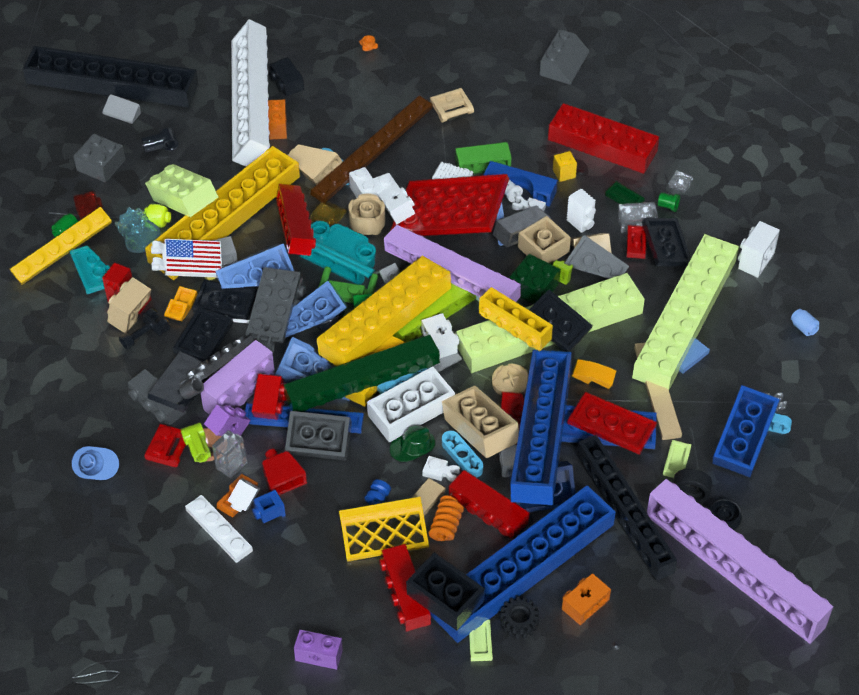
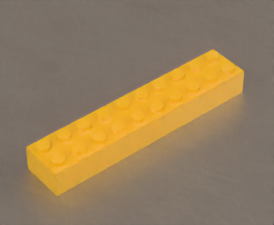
(236, 201)

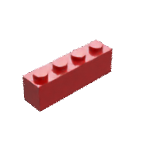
(489, 505)
(399, 569)

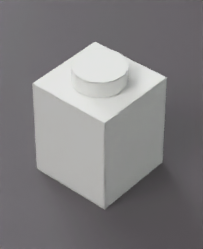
(243, 495)

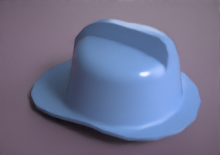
(95, 463)

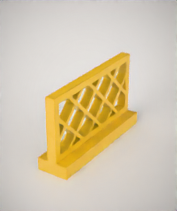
(384, 512)

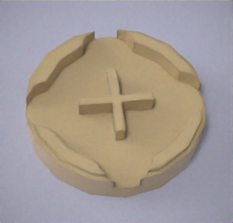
(510, 379)

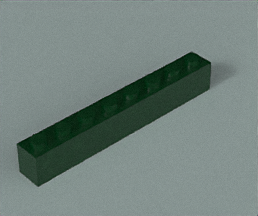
(362, 374)

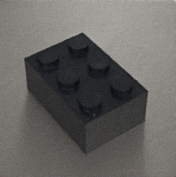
(445, 591)

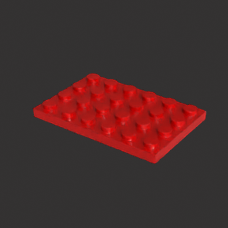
(455, 204)

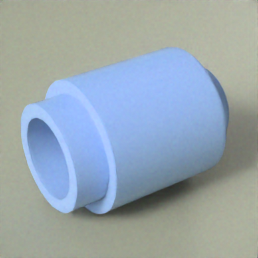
(805, 322)

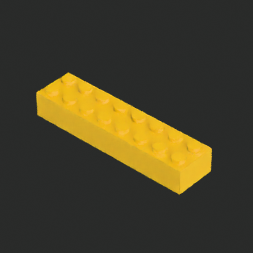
(384, 312)

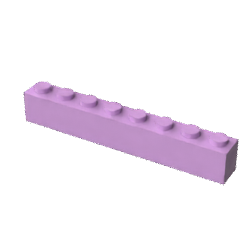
(464, 272)

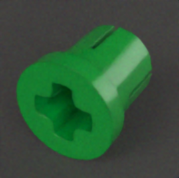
(669, 201)

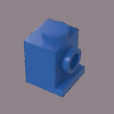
(268, 507)

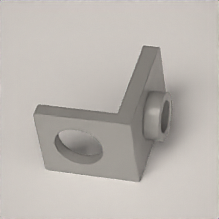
(388, 272)

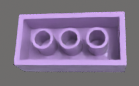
(238, 378)

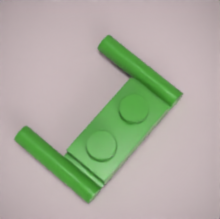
(347, 290)

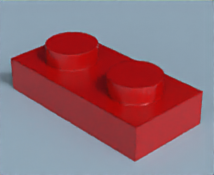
(636, 242)

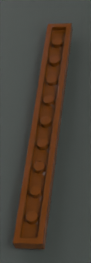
(371, 149)

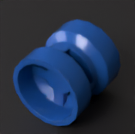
(378, 492)

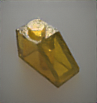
(328, 212)

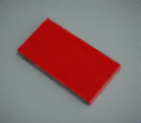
(612, 423)

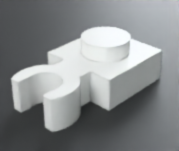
(522, 204)
(438, 468)

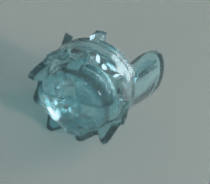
(137, 230)

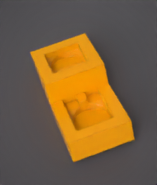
(181, 305)
(590, 371)

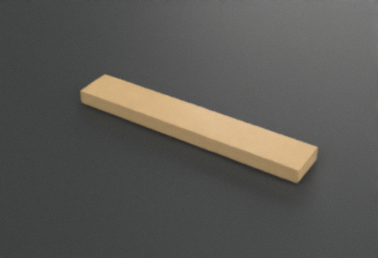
(662, 404)

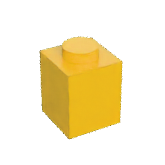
(564, 166)

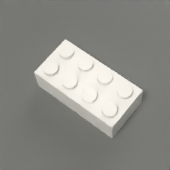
(409, 403)

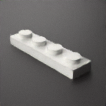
(219, 528)

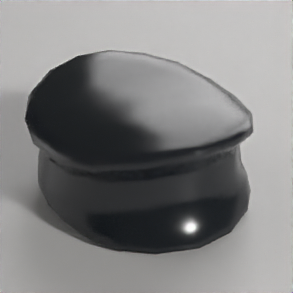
(727, 511)

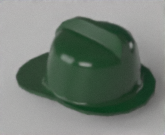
(413, 444)

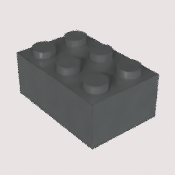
(318, 435)

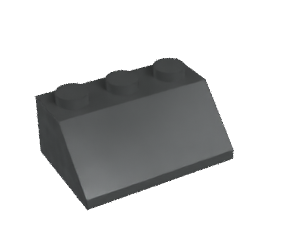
(564, 57)

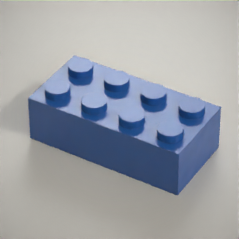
(745, 431)

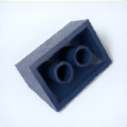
(563, 489)

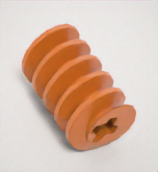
(446, 519)

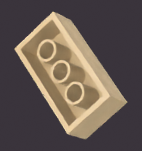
(481, 421)

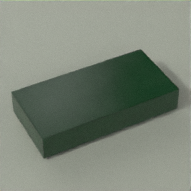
(623, 195)

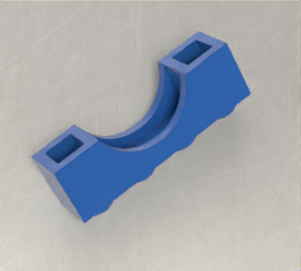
(539, 186)

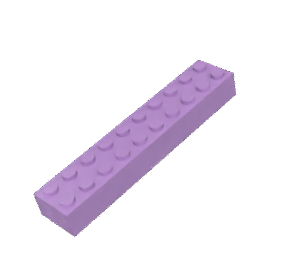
(739, 561)

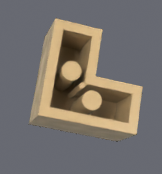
(127, 303)

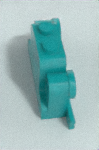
(343, 251)

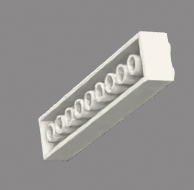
(249, 94)

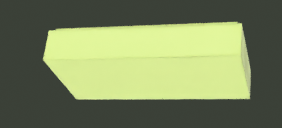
(677, 458)
(481, 643)

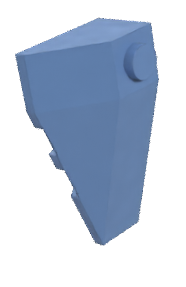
(249, 270)
(315, 309)
(300, 362)

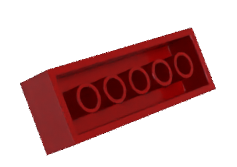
(603, 138)

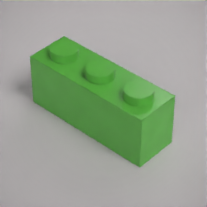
(478, 157)

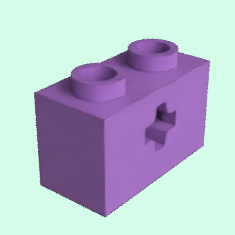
(227, 418)
(318, 649)

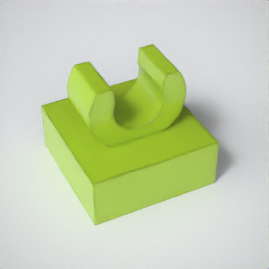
(566, 271)

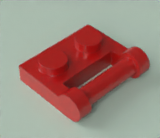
(162, 445)

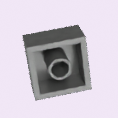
(99, 158)

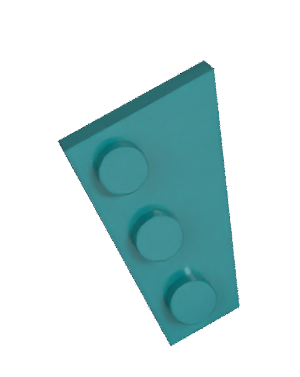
(89, 268)

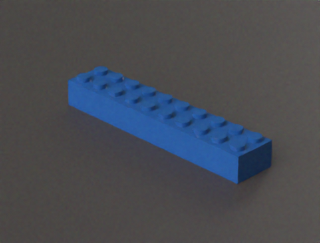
(541, 428)
(535, 555)

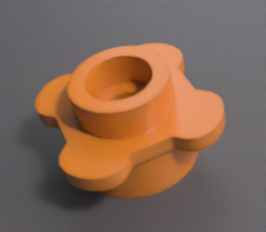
(368, 43)

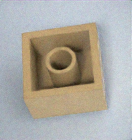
(544, 240)

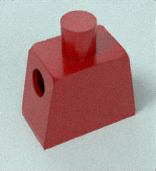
(282, 472)

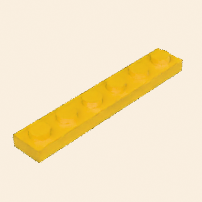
(61, 245)

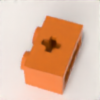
(277, 119)
(585, 598)

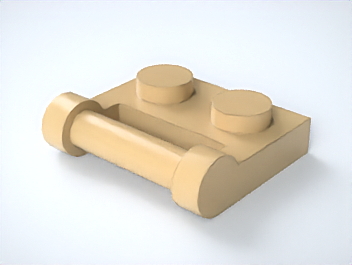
(449, 101)

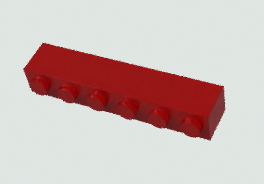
(295, 220)

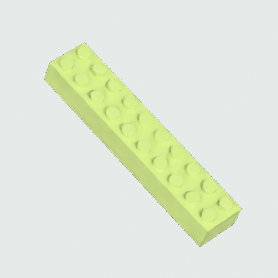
(599, 304)
(685, 312)

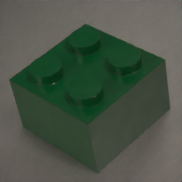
(535, 278)

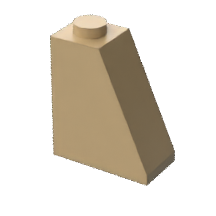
(315, 162)

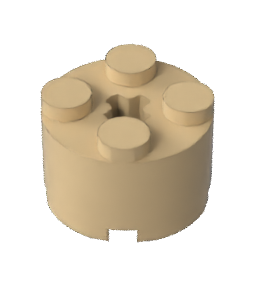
(367, 214)

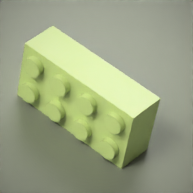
(181, 190)

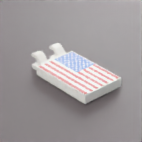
(187, 257)

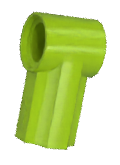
(195, 439)

